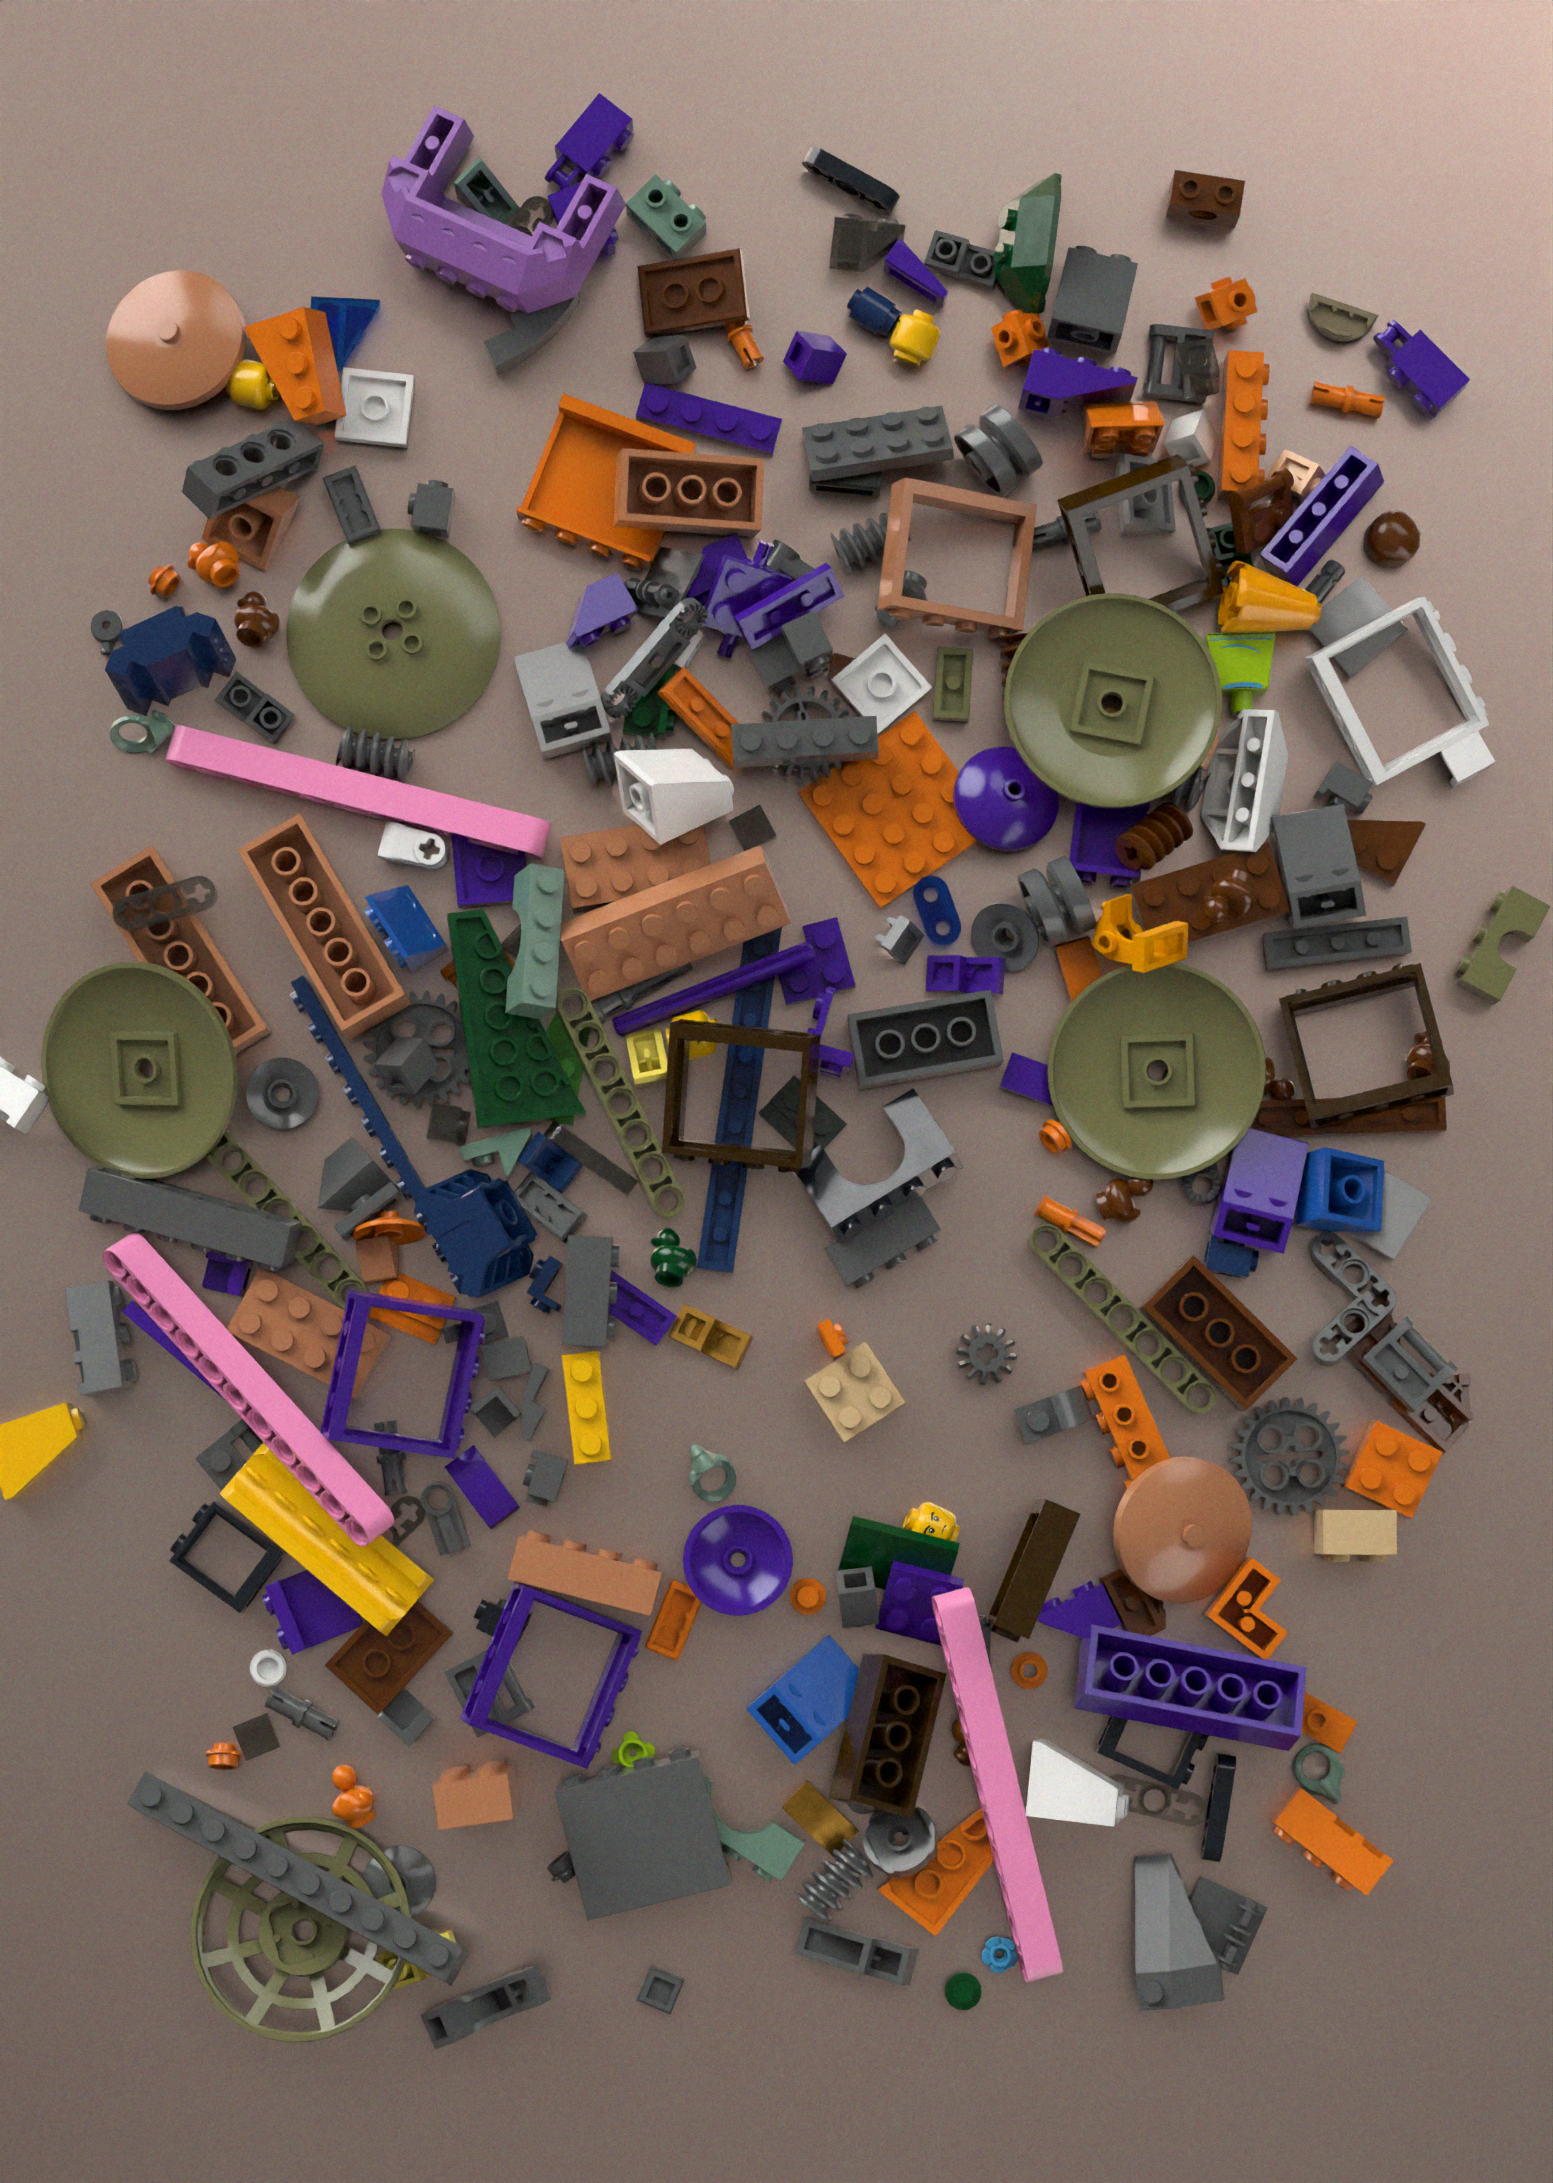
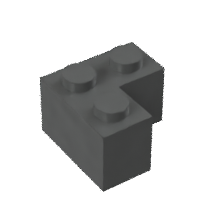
(793, 654)

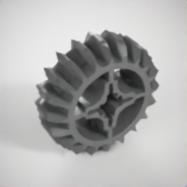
(800, 704)

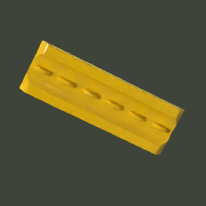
(370, 1579)

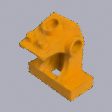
(1144, 949)

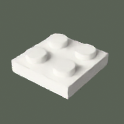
(375, 407)
(881, 683)

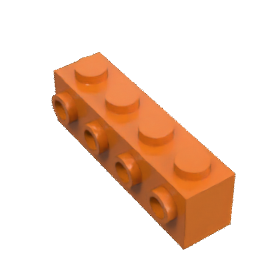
(1241, 422)
(1124, 1416)

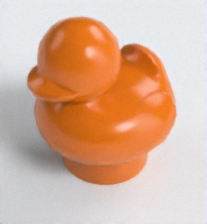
(215, 563)
(355, 1801)

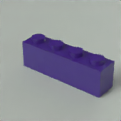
(1322, 517)

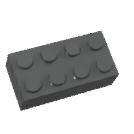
(925, 1039)

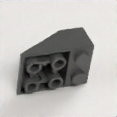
(1318, 866)

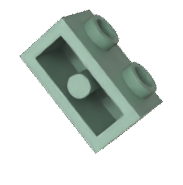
(667, 217)

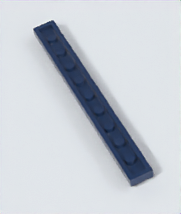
(359, 1092)
(737, 1115)

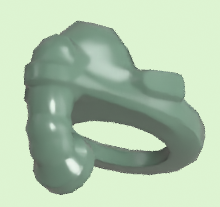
(157, 731)
(704, 1461)
(1330, 1785)

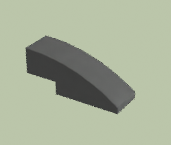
(528, 335)
(857, 1951)

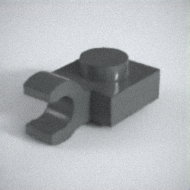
(493, 1328)

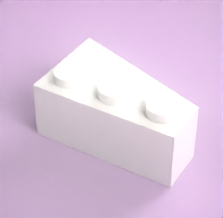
(20, 1099)

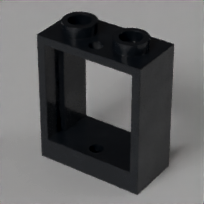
(256, 1580)
(1183, 1768)

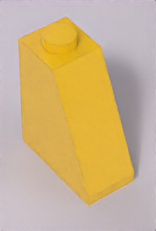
(35, 1444)

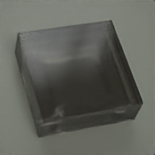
(752, 828)
(256, 1736)

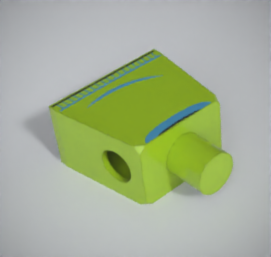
(1242, 664)

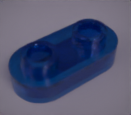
(937, 911)

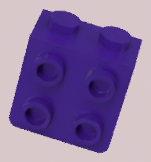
(831, 1060)
(308, 1612)

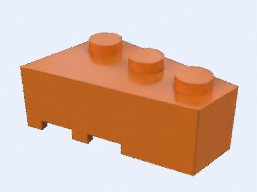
(301, 363)
(1330, 1842)

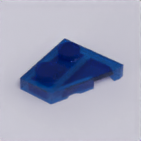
(346, 323)

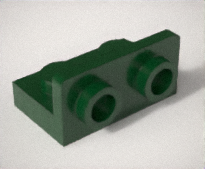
(651, 713)

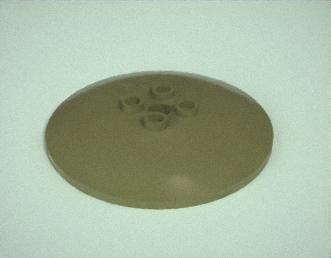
(1122, 650)
(403, 683)
(97, 1078)
(1104, 1082)

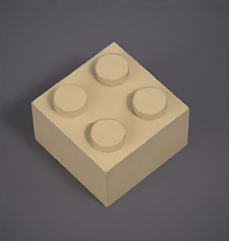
(854, 1392)
(1355, 1532)

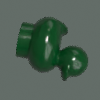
(670, 1260)

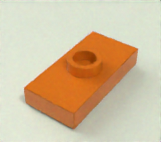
(832, 1338)
(673, 1621)
(1326, 1723)

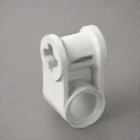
(407, 846)

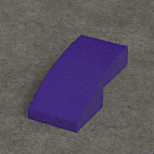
(964, 974)
(1027, 1079)
(482, 1487)

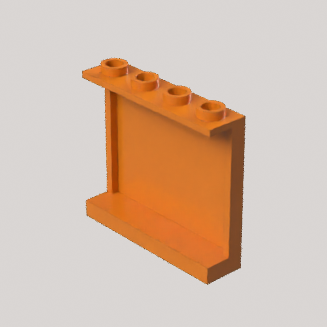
(576, 481)

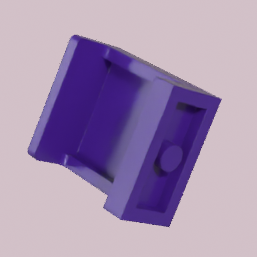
(1094, 840)

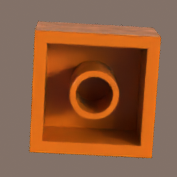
(1391, 1469)

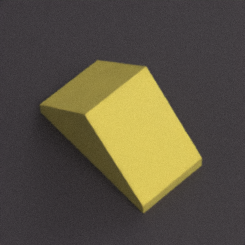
(647, 1058)

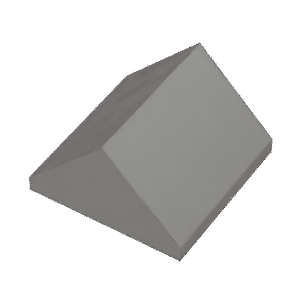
(1146, 512)

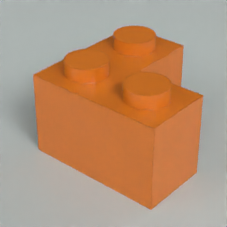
(1238, 1610)

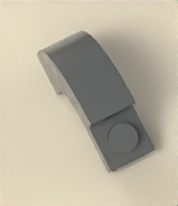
(485, 2005)

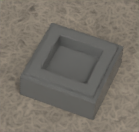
(660, 1989)

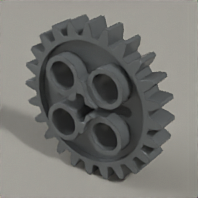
(425, 1016)
(1292, 1489)

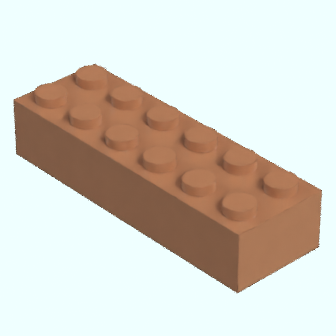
(674, 923)
(324, 927)
(181, 944)

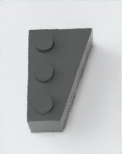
(100, 1338)

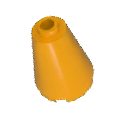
(1264, 603)

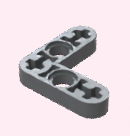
(1361, 1304)

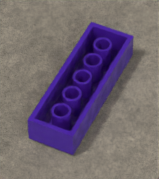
(1190, 1688)

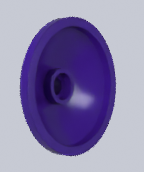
(995, 814)
(733, 1588)

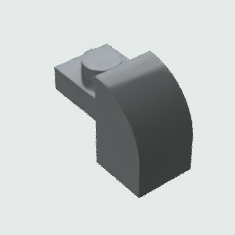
(1053, 1414)

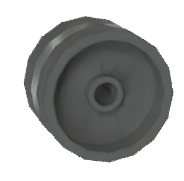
(998, 450)
(1057, 901)

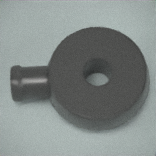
(108, 636)

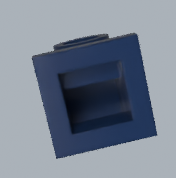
(1229, 1258)

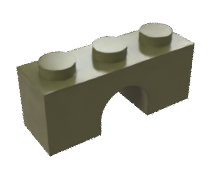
(1485, 971)

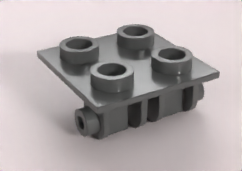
(665, 581)
(1228, 1922)

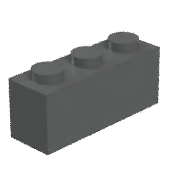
(883, 1243)
(590, 1291)

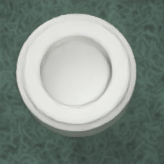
(268, 1667)

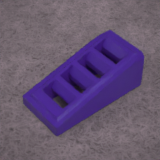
(910, 271)

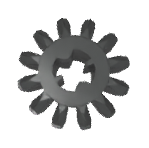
(993, 1363)

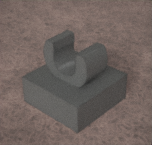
(901, 938)

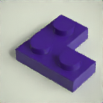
(828, 969)

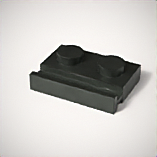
(783, 1116)

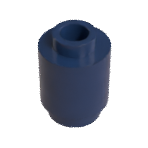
(873, 311)

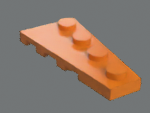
(946, 1880)

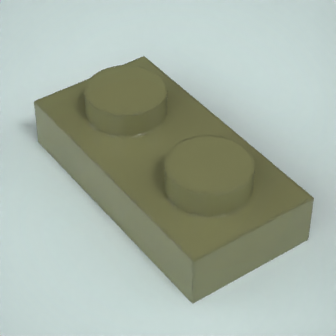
(953, 684)

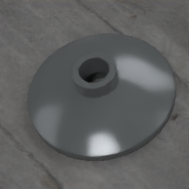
(990, 936)
(263, 1090)
(412, 1868)

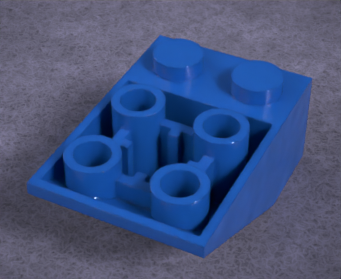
(411, 932)
(807, 1700)

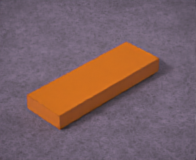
(700, 712)

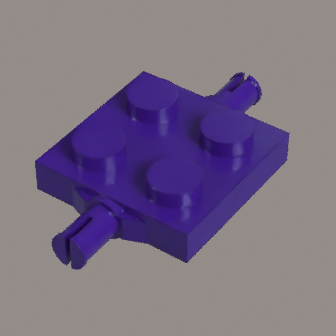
(737, 588)

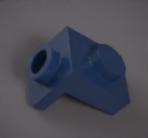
(550, 1162)
(543, 1276)

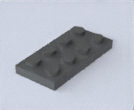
(877, 443)

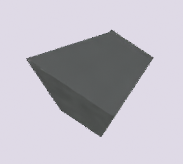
(349, 1176)

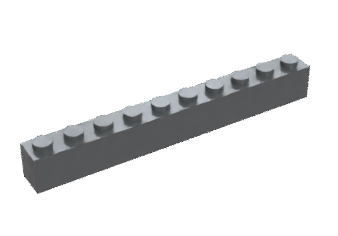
(298, 1878)

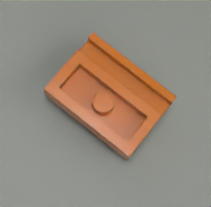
(418, 1325)

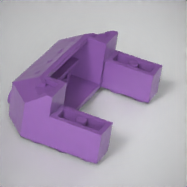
(478, 250)

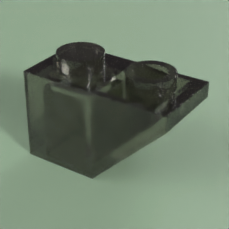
(862, 243)

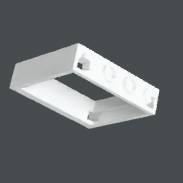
(1456, 676)

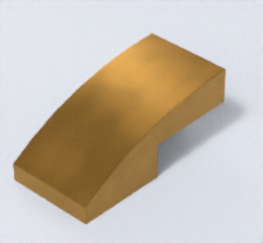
(711, 1336)
(819, 1818)

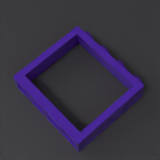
(345, 1367)
(499, 1654)

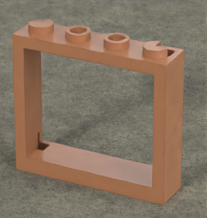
(969, 502)

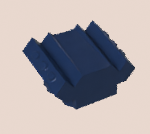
(168, 658)
(479, 1230)

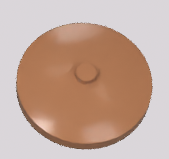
(176, 340)
(1182, 1529)

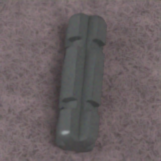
(1323, 584)

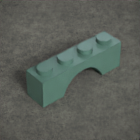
(535, 973)
(769, 1848)

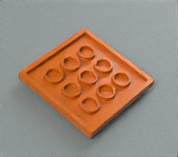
(893, 812)

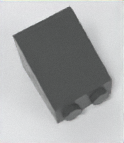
(1092, 299)

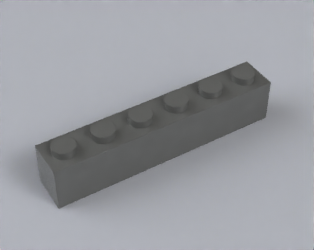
(190, 1217)

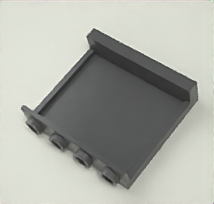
(642, 1833)

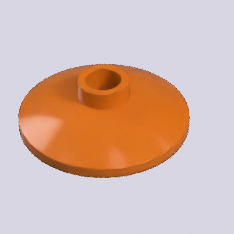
(390, 1224)

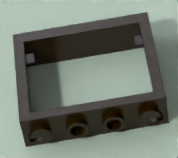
(1130, 485)
(1381, 1099)
(722, 1153)
(1032, 1569)

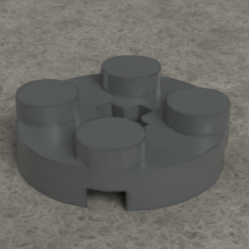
(902, 1860)

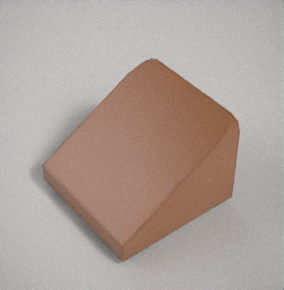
(377, 1259)

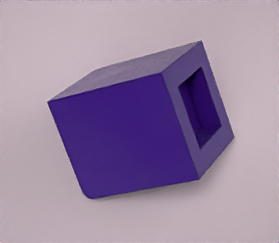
(814, 357)
(226, 1275)

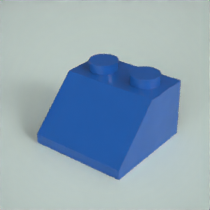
(1340, 1192)

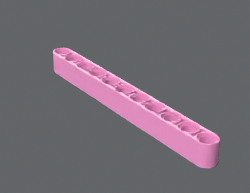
(357, 792)
(248, 1389)
(997, 1784)

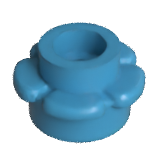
(996, 1944)

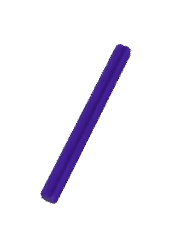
(714, 988)

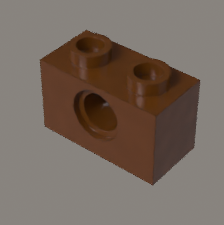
(1205, 198)

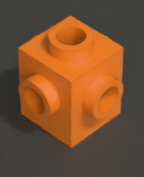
(1226, 304)
(1018, 337)

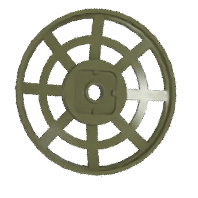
(279, 1942)

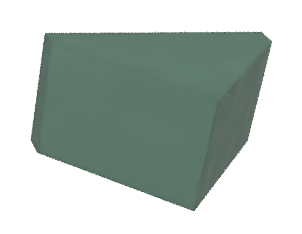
(484, 193)

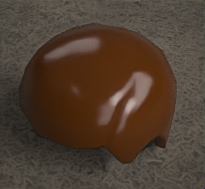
(1392, 539)

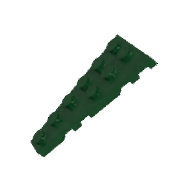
(508, 1055)

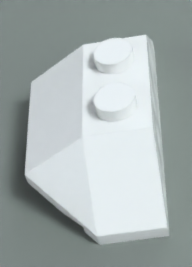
(1246, 781)

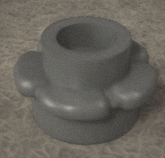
(562, 1868)

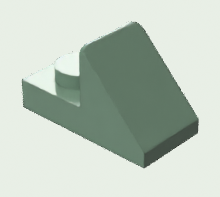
(507, 1145)

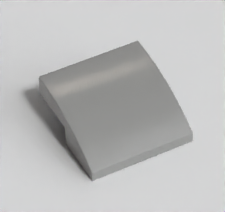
(1348, 612)
(1400, 1213)

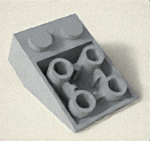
(562, 699)

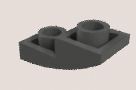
(962, 260)
(254, 707)

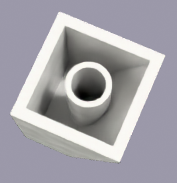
(671, 790)
(1072, 1789)

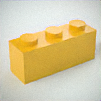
(587, 1407)

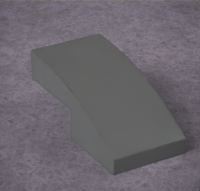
(531, 1412)

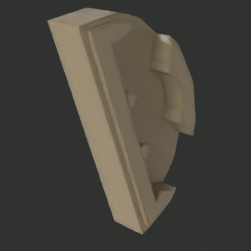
(1338, 319)

